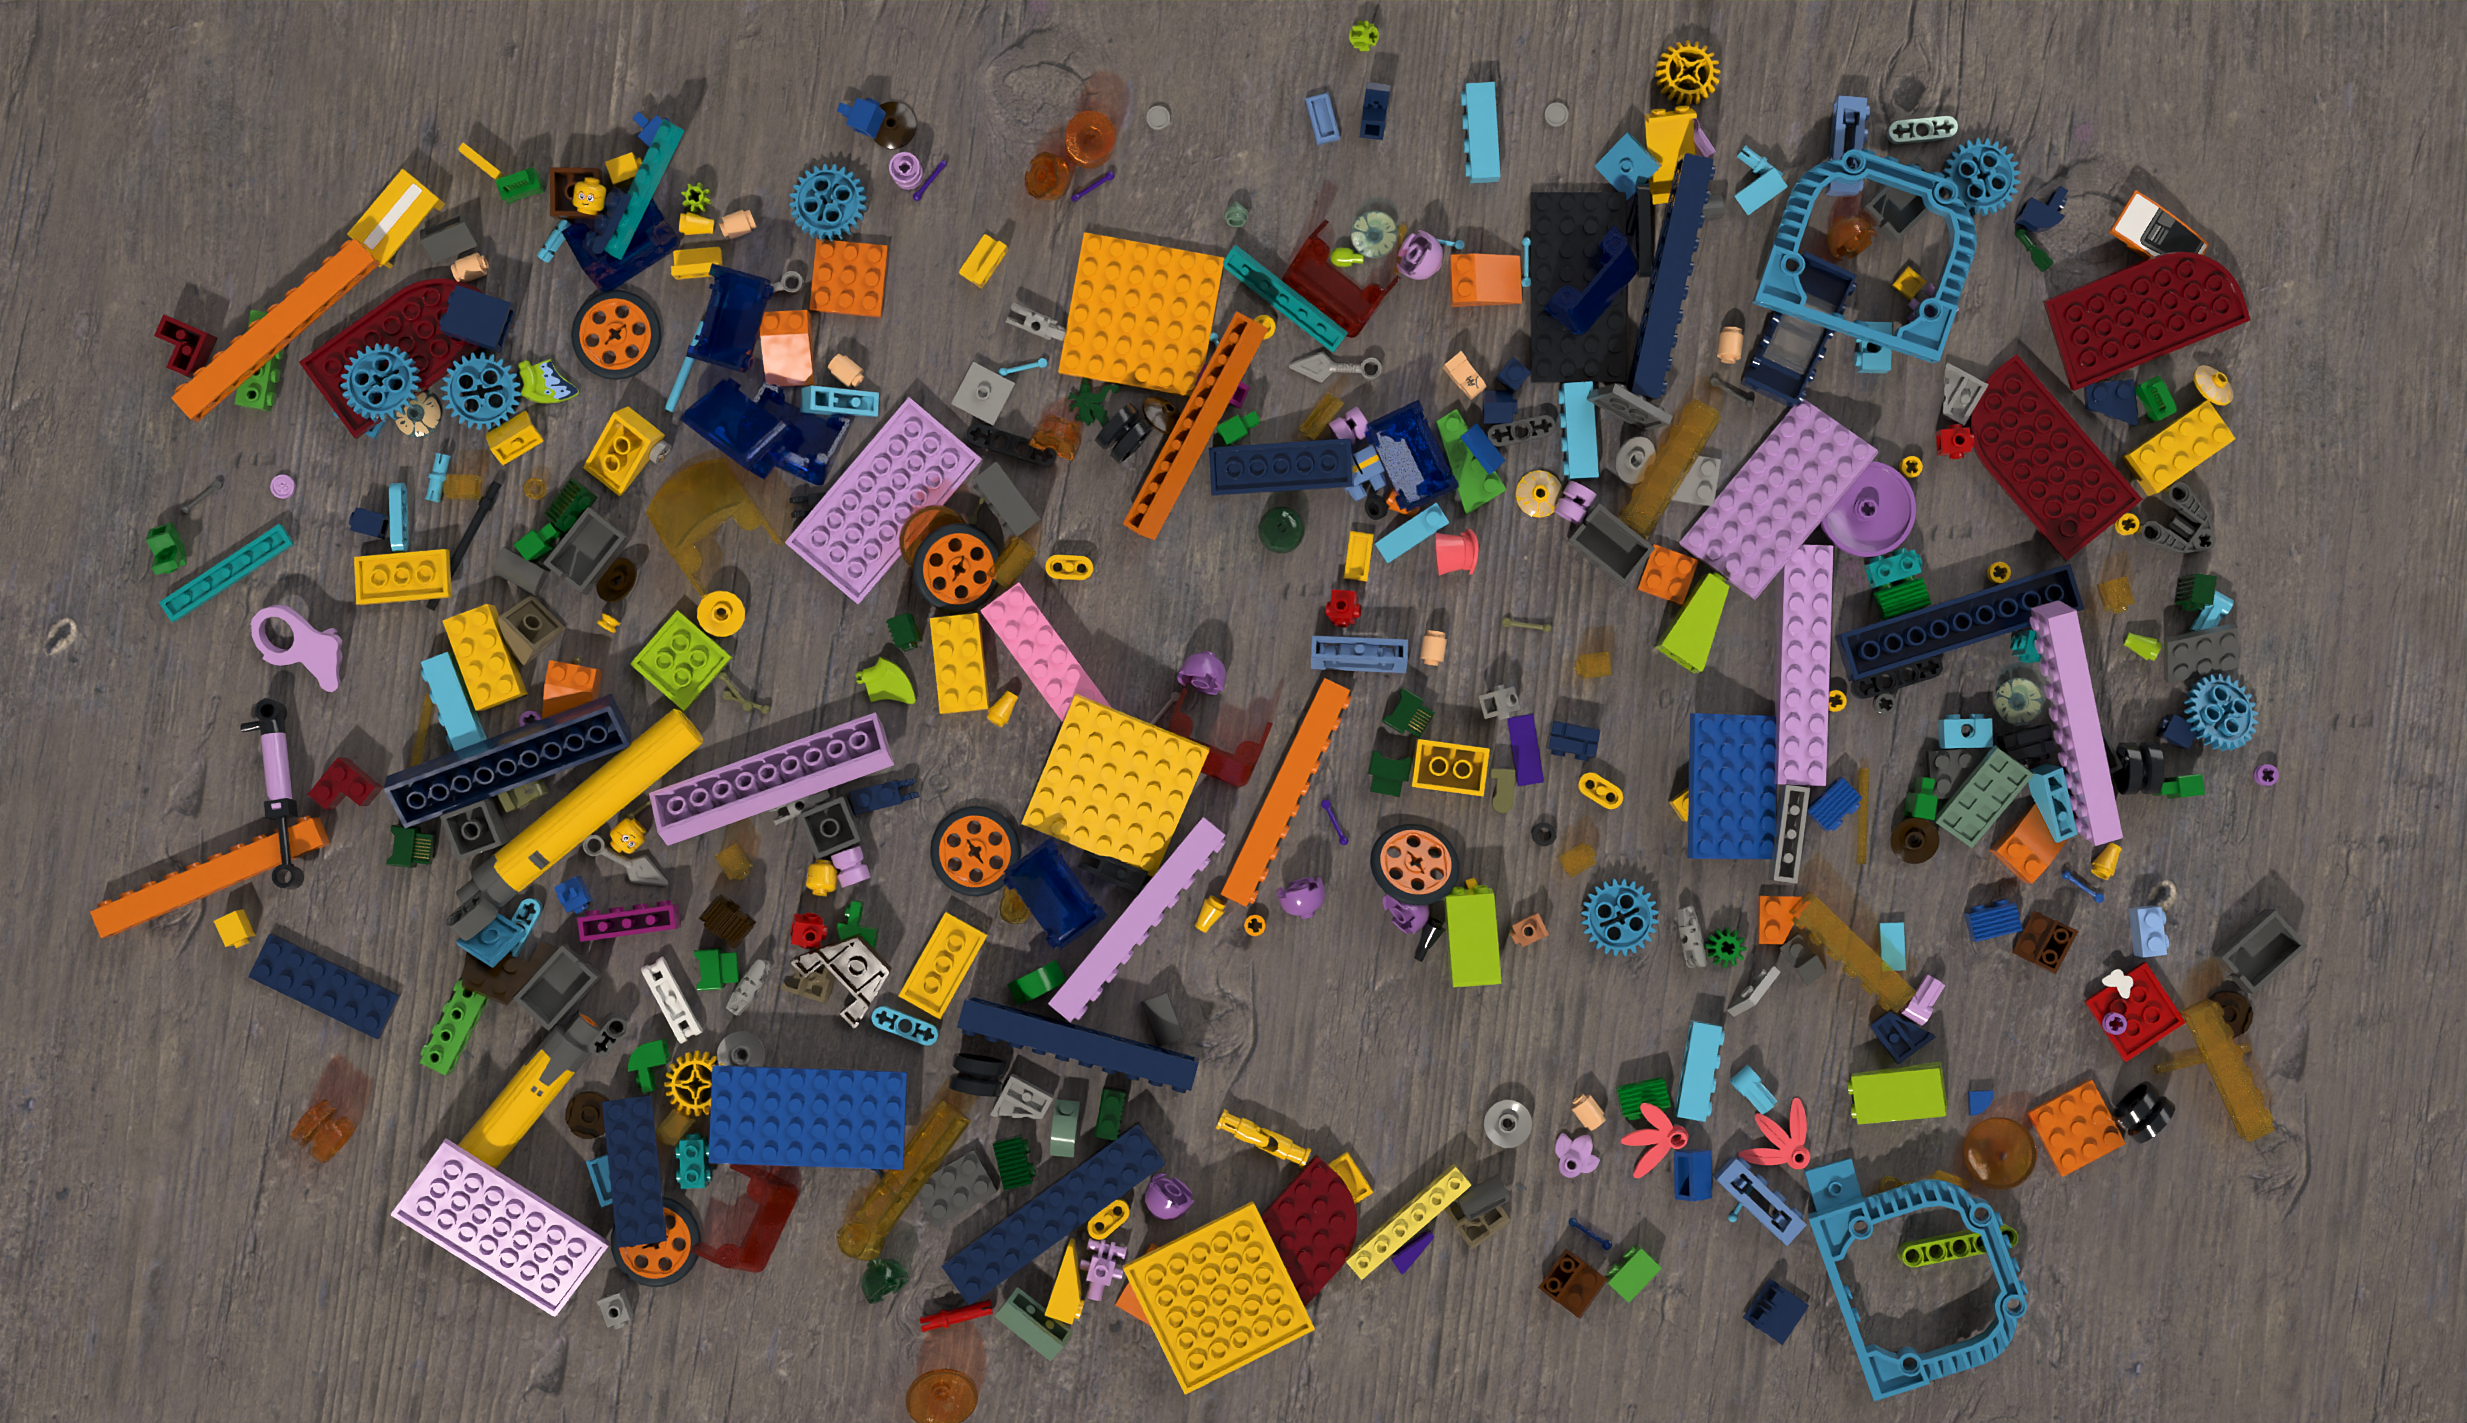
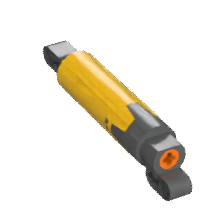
(539, 1084)

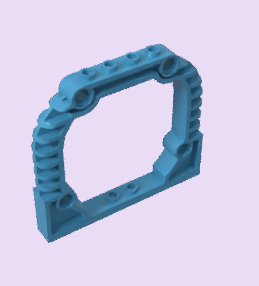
(1922, 337)
(1885, 1369)

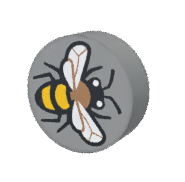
(660, 452)

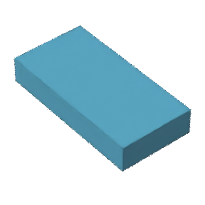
(1761, 190)
(1892, 944)

